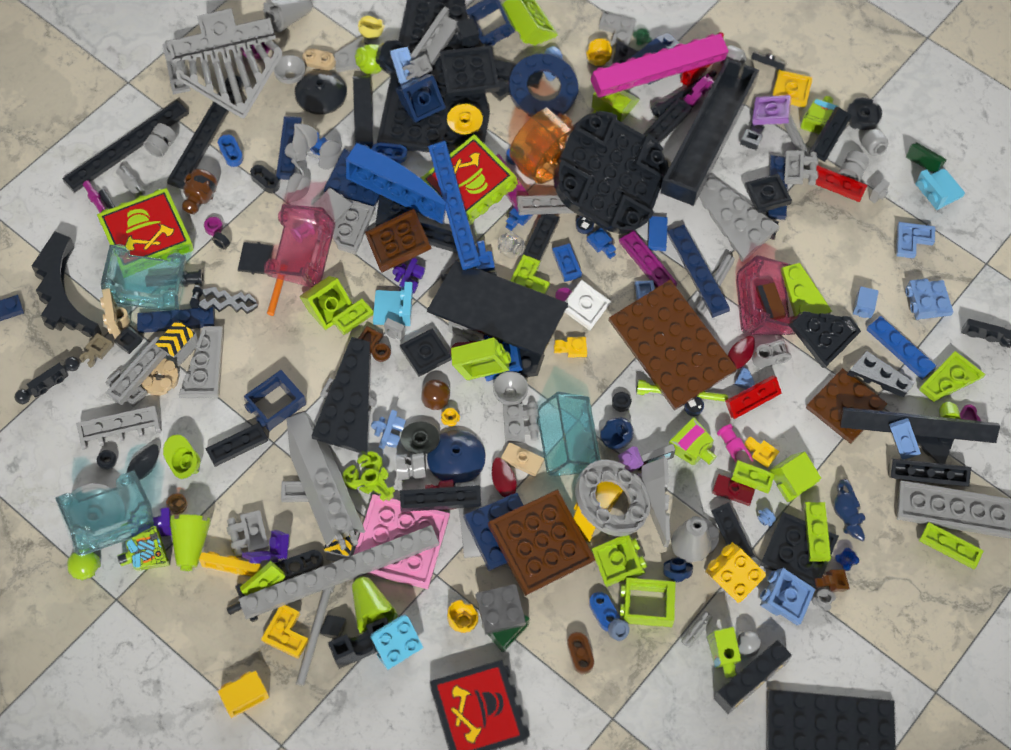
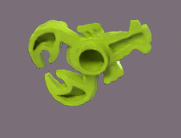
(371, 478)

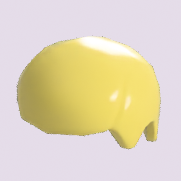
(370, 27)

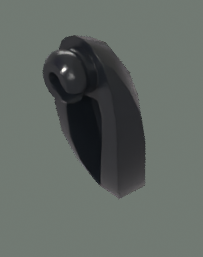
(144, 462)

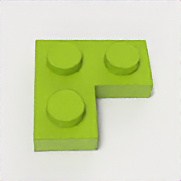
(525, 275)

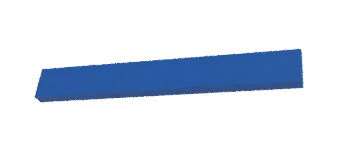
(454, 205)

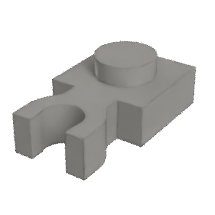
(418, 67)

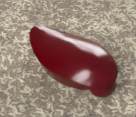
(742, 351)
(503, 478)

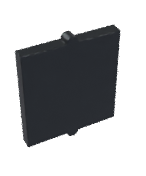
(254, 257)

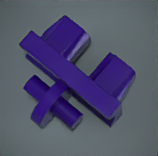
(413, 270)

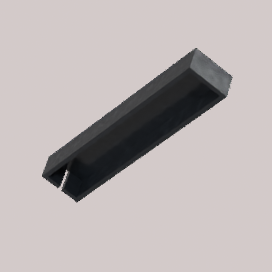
(709, 132)

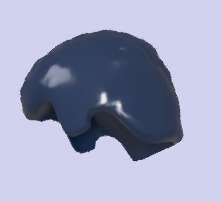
(617, 433)

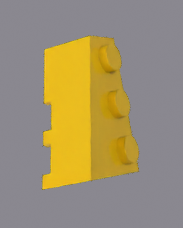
(607, 495)

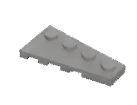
(205, 366)

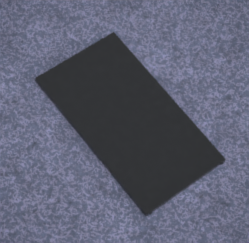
(498, 308)

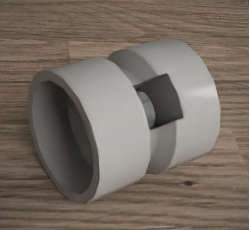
(159, 140)
(854, 165)
(410, 466)

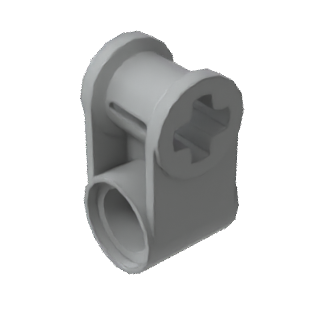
(774, 353)

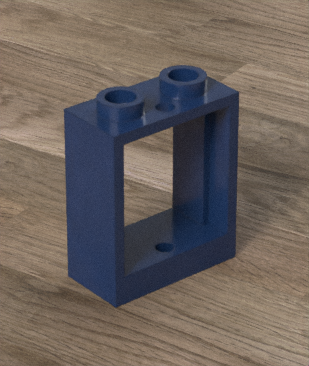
(477, 12)
(276, 380)

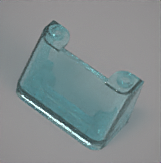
(144, 280)
(106, 516)

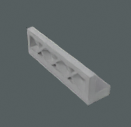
(436, 37)

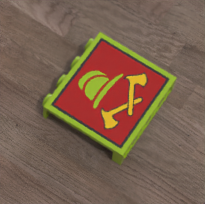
(480, 177)
(147, 226)

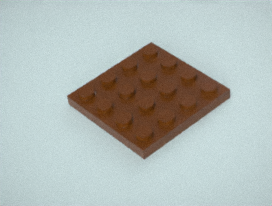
(541, 542)

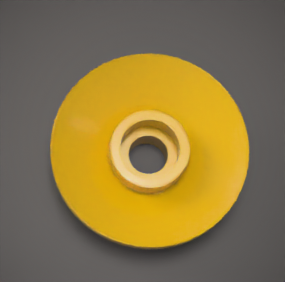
(464, 113)

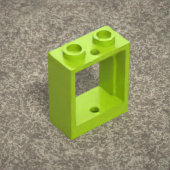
(480, 359)
(666, 587)

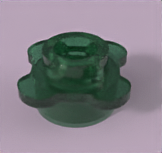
(642, 36)

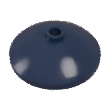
(457, 466)

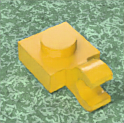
(573, 346)
(763, 452)

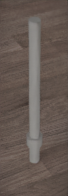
(314, 636)

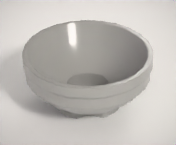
(289, 64)
(513, 381)

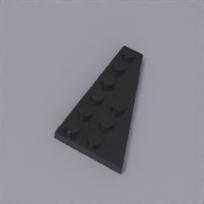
(346, 408)

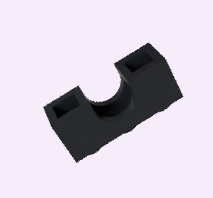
(352, 649)

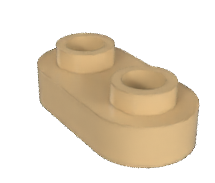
(317, 59)

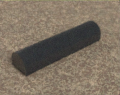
(929, 472)

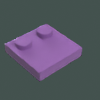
(772, 110)

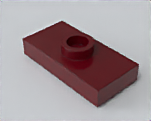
(733, 490)

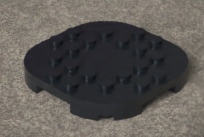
(610, 173)

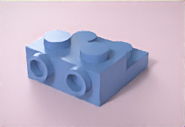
(928, 299)
(786, 596)

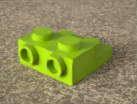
(619, 560)

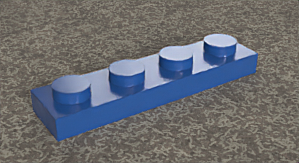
(901, 347)

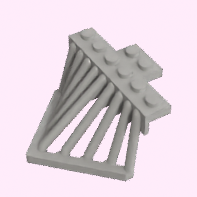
(219, 35)

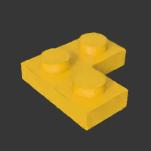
(280, 634)

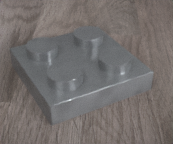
(500, 609)

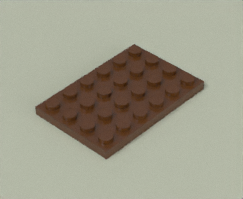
(672, 344)

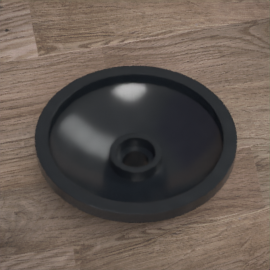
(320, 92)

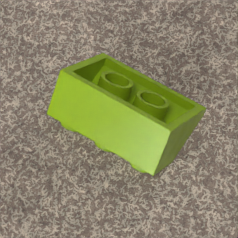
(529, 21)

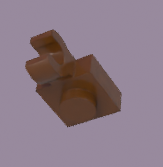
(835, 580)

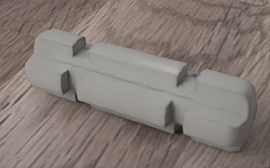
(697, 628)

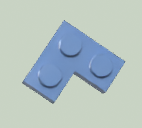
(910, 235)

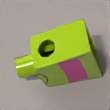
(693, 443)

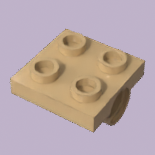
(112, 313)

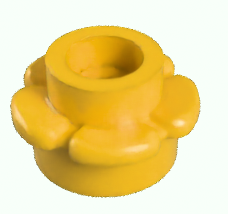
(450, 412)

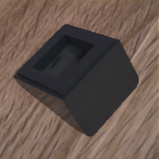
(333, 626)

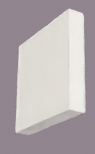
(586, 305)

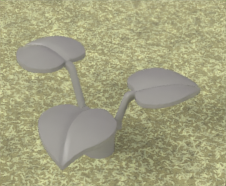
(303, 140)

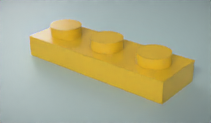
(228, 564)

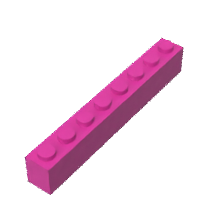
(659, 65)

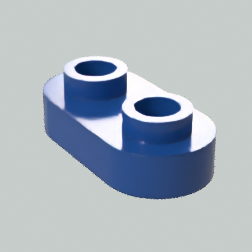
(391, 151)
(230, 152)
(603, 610)

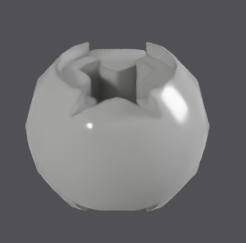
(748, 643)

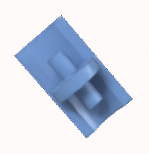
(388, 438)

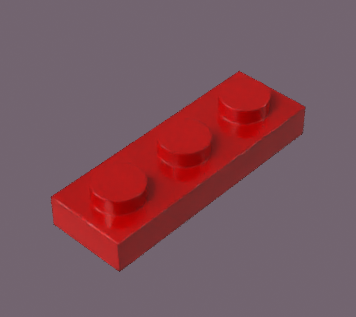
(840, 184)
(753, 397)

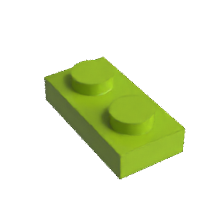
(352, 316)
(752, 476)
(264, 578)

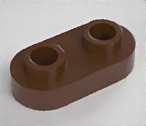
(580, 653)

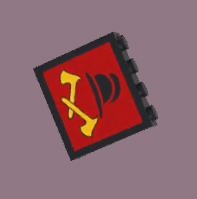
(479, 709)

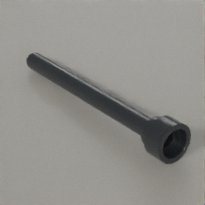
(660, 107)

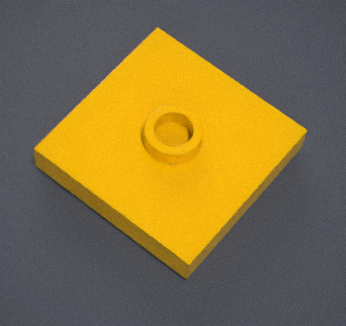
(795, 85)

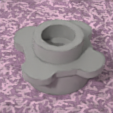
(827, 594)

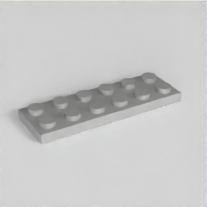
(954, 509)

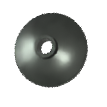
(420, 432)

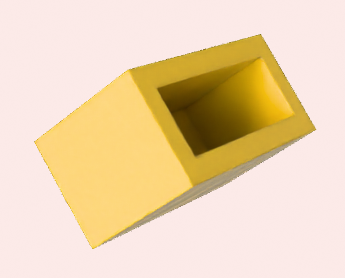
(243, 693)

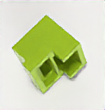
(795, 475)

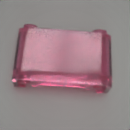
(302, 245)
(752, 317)

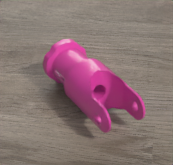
(732, 442)

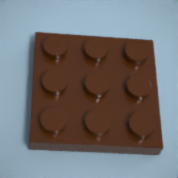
(398, 240)
(840, 393)

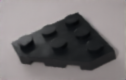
(824, 334)

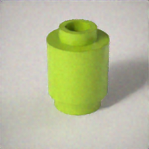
(949, 410)

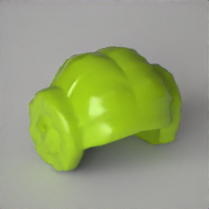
(365, 59)

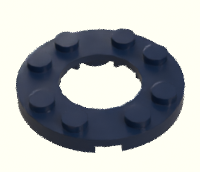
(549, 63)

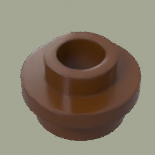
(381, 347)

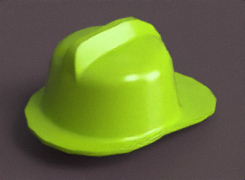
(181, 456)

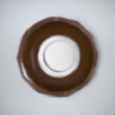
(435, 394)

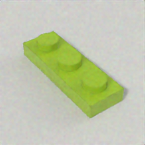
(817, 531)
(951, 545)

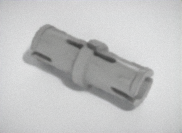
(130, 182)

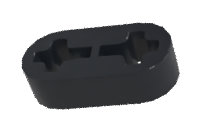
(262, 180)

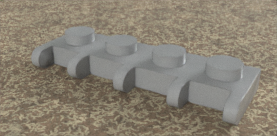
(117, 424)

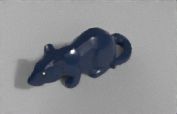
(845, 507)

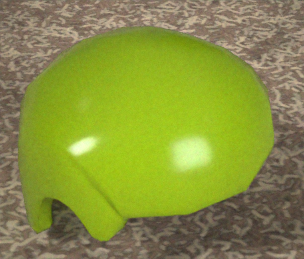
(83, 566)

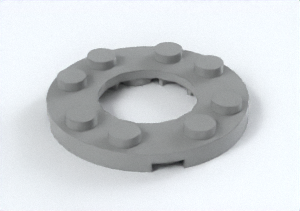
(632, 486)

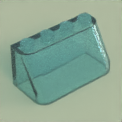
(567, 434)

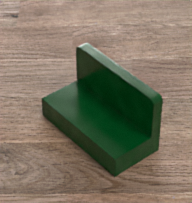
(925, 158)

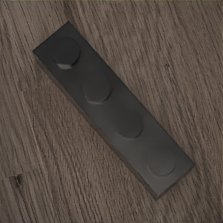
(752, 677)

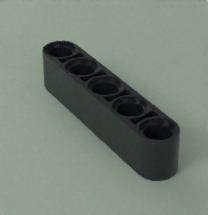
(363, 110)

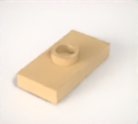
(522, 459)

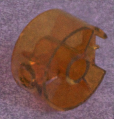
(540, 144)

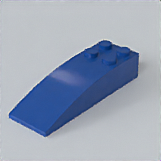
(394, 182)

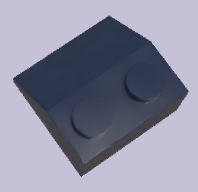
(421, 97)

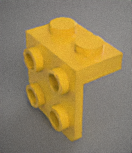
(735, 572)

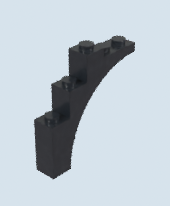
(51, 268)

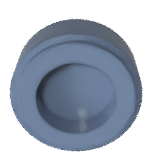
(618, 629)

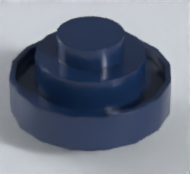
(677, 569)

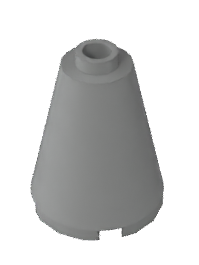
(285, 12)
(692, 540)

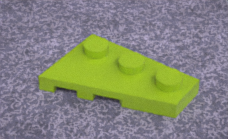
(802, 291)
(951, 377)

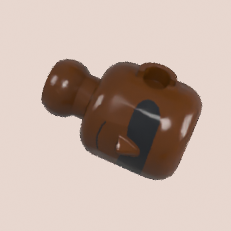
(198, 189)

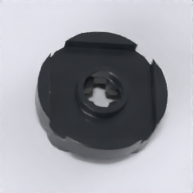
(384, 58)
(861, 122)

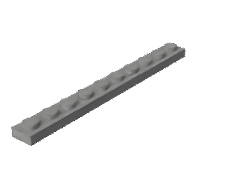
(338, 572)

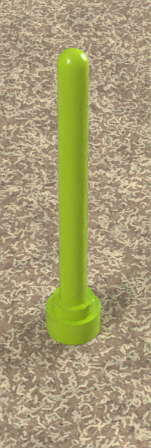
(644, 388)

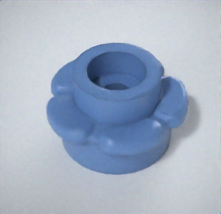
(766, 517)

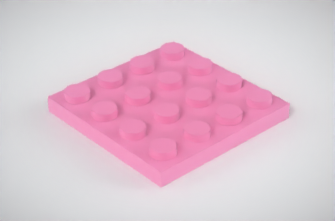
(387, 522)

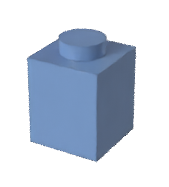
(865, 302)

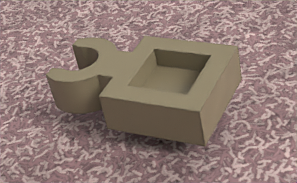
(97, 347)

